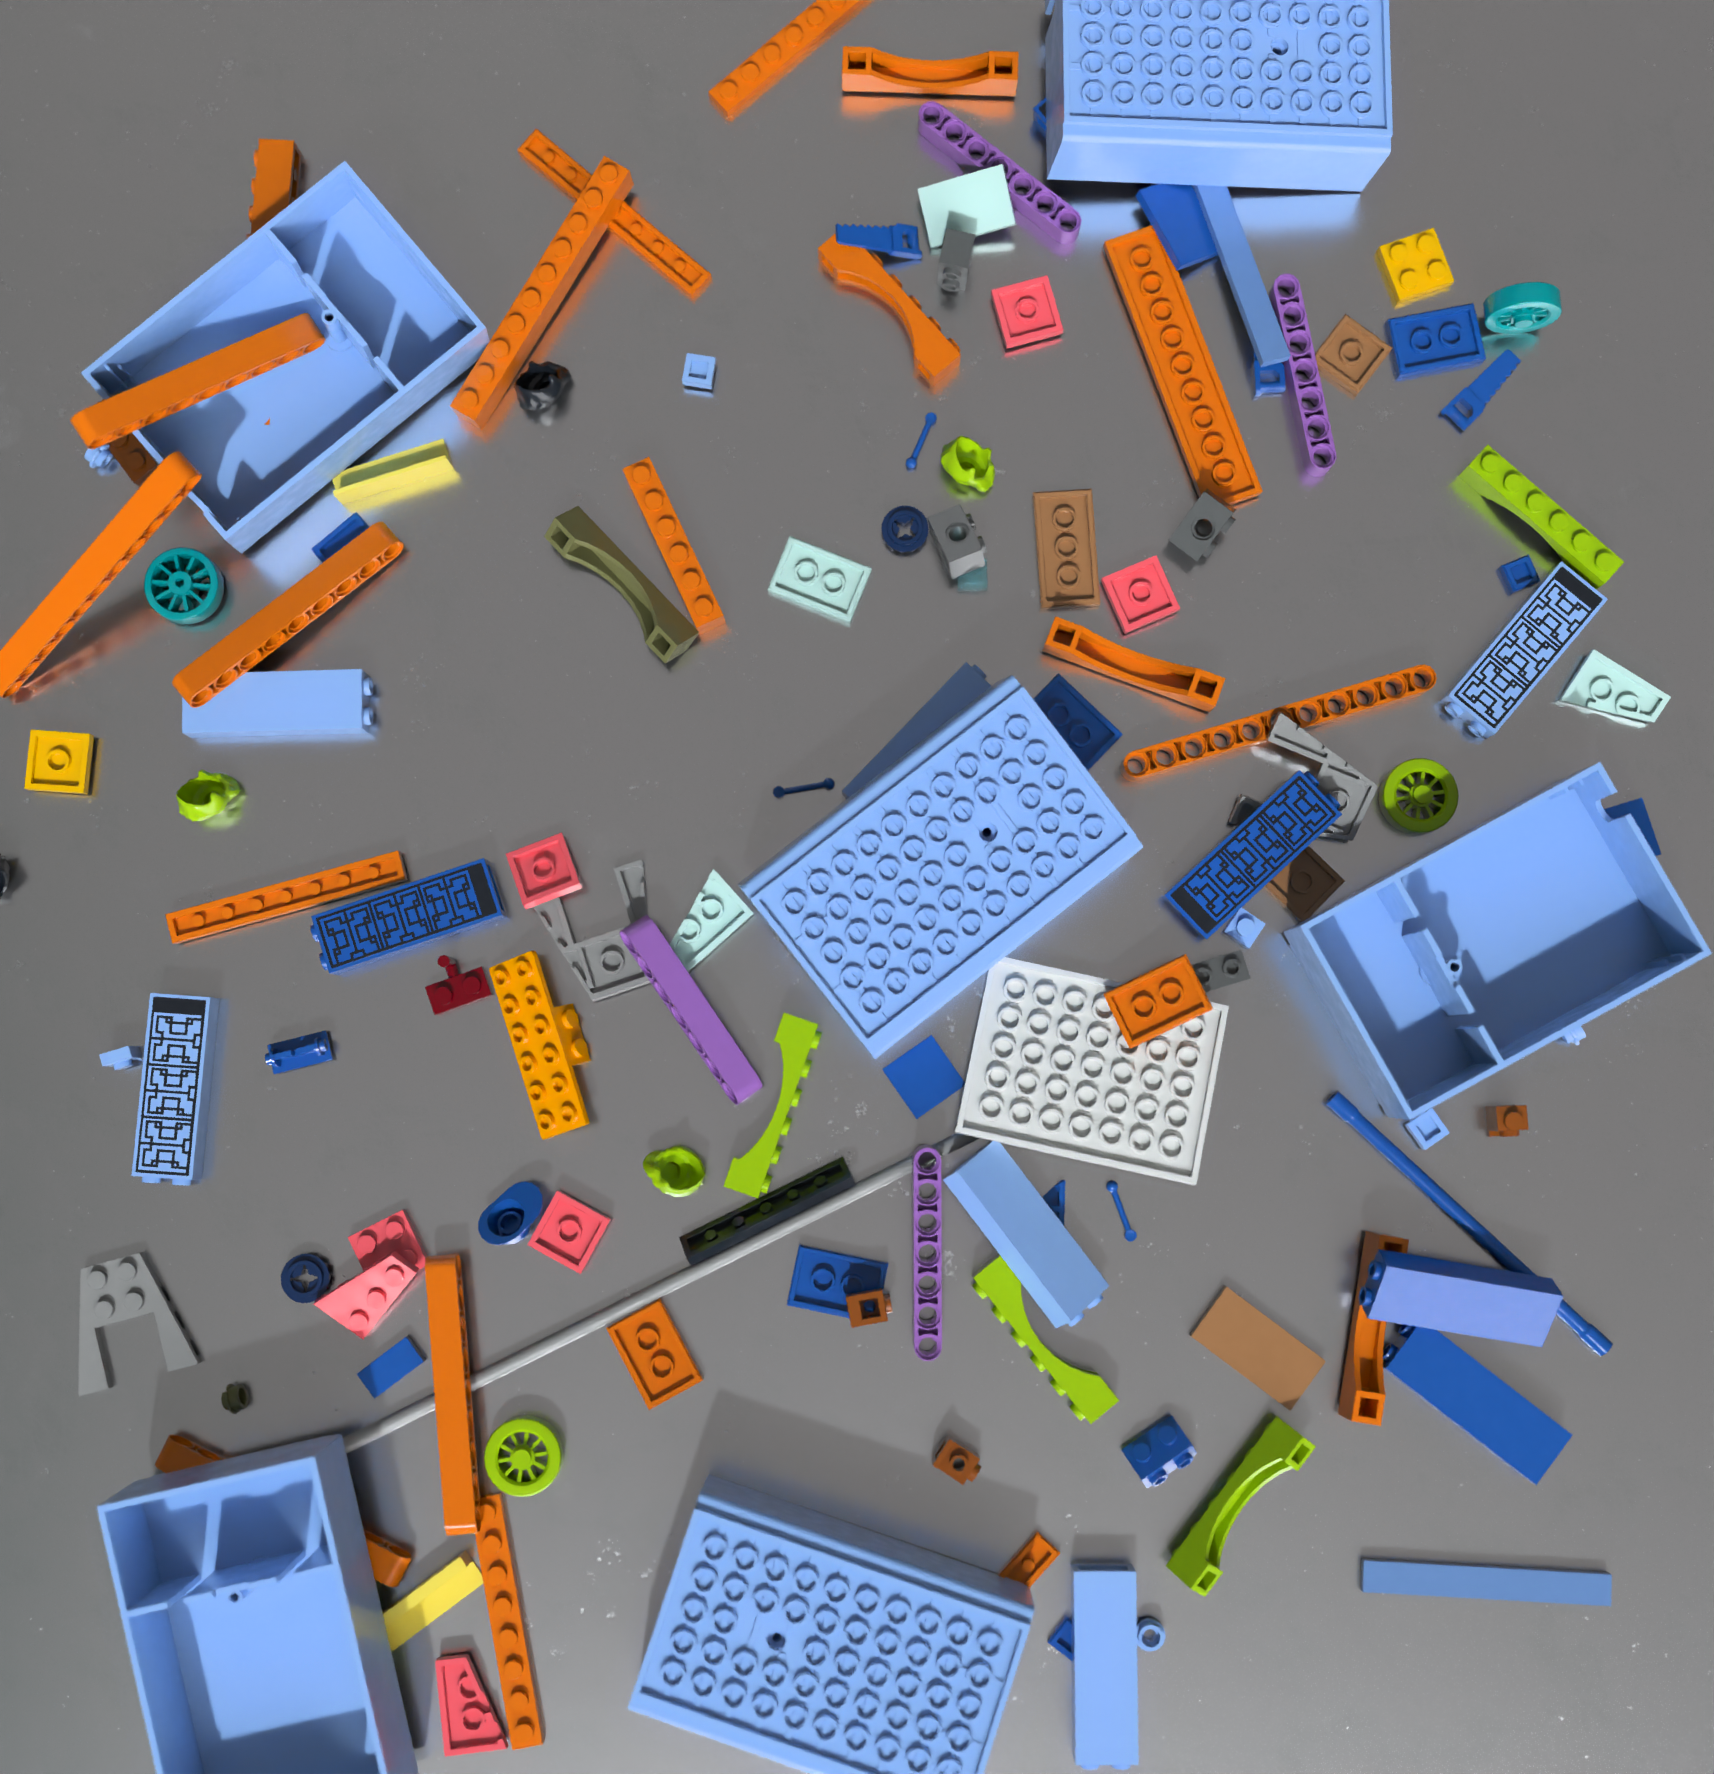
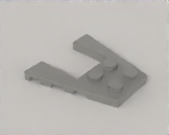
(1334, 774)
(602, 961)
(118, 1293)

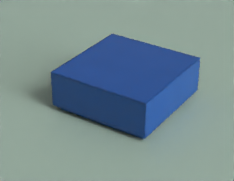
(1519, 574)
(1061, 1638)

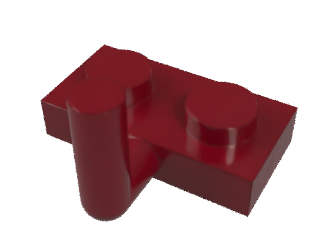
(458, 988)

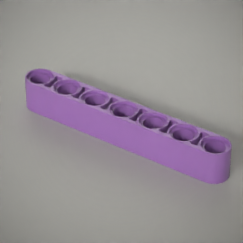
(1017, 177)
(1303, 389)
(691, 1009)
(926, 1267)

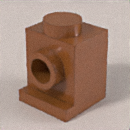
(1506, 1120)
(860, 1316)
(951, 1450)

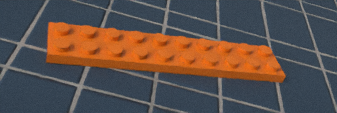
(1182, 367)

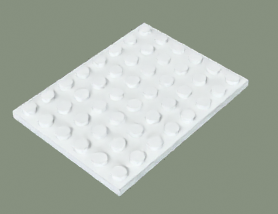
(1063, 1081)

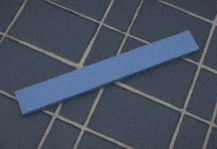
(1242, 274)
(1486, 1582)

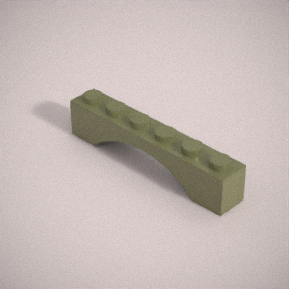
(584, 542)

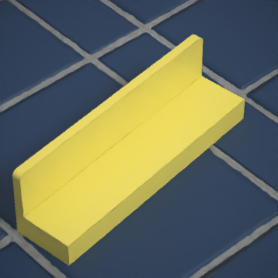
(392, 471)
(431, 1599)

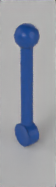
(930, 419)
(779, 791)
(1129, 1233)

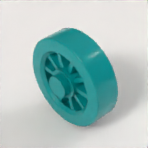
(1522, 307)
(183, 585)

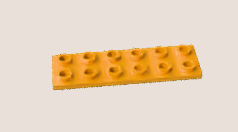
(544, 1042)

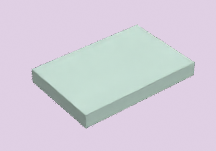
(968, 204)
(819, 579)

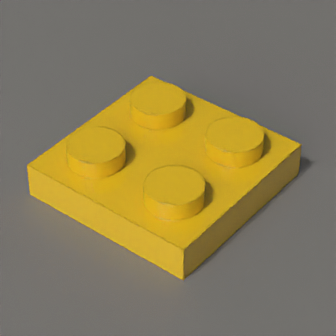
(1415, 265)
(59, 761)

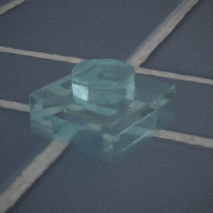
(974, 580)

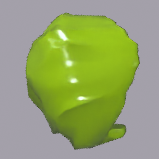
(968, 463)
(206, 795)
(675, 1170)

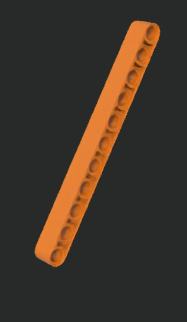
(96, 570)
(1261, 722)

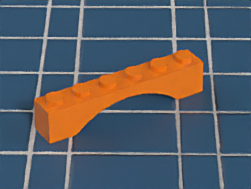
(876, 71)
(932, 351)
(674, 546)
(1165, 678)
(1363, 1377)

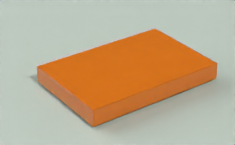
(1158, 1001)
(655, 1353)

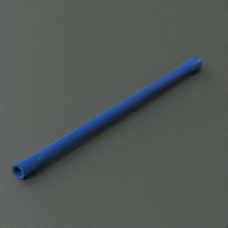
(1351, 1115)

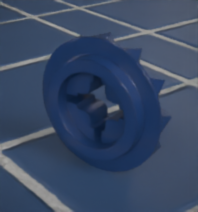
(904, 515)
(296, 1289)

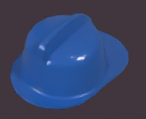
(511, 1214)

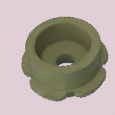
(234, 1398)

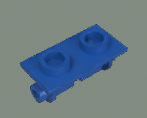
(299, 1052)

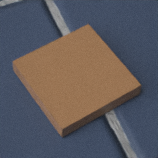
(1351, 354)
(1304, 884)

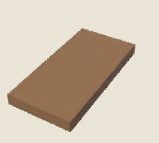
(1066, 549)
(1257, 1348)

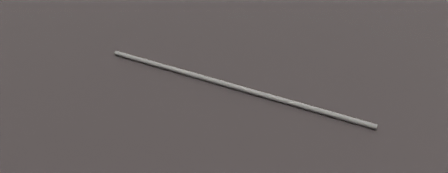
(659, 1289)

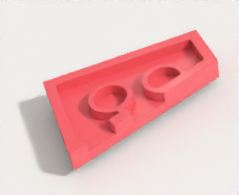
(368, 1295)
(465, 1709)

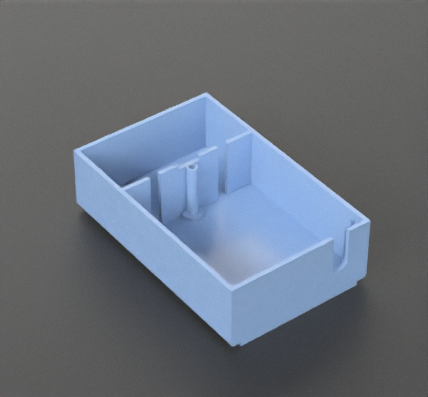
(1219, 92)
(388, 349)
(941, 865)
(1495, 944)
(257, 1617)
(830, 1642)

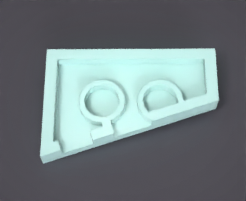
(1613, 689)
(709, 922)

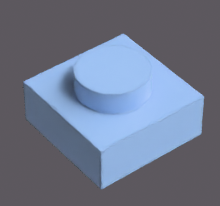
(699, 371)
(1244, 928)
(121, 1057)
(1427, 1128)

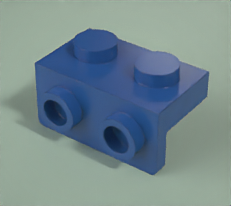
(1160, 1452)

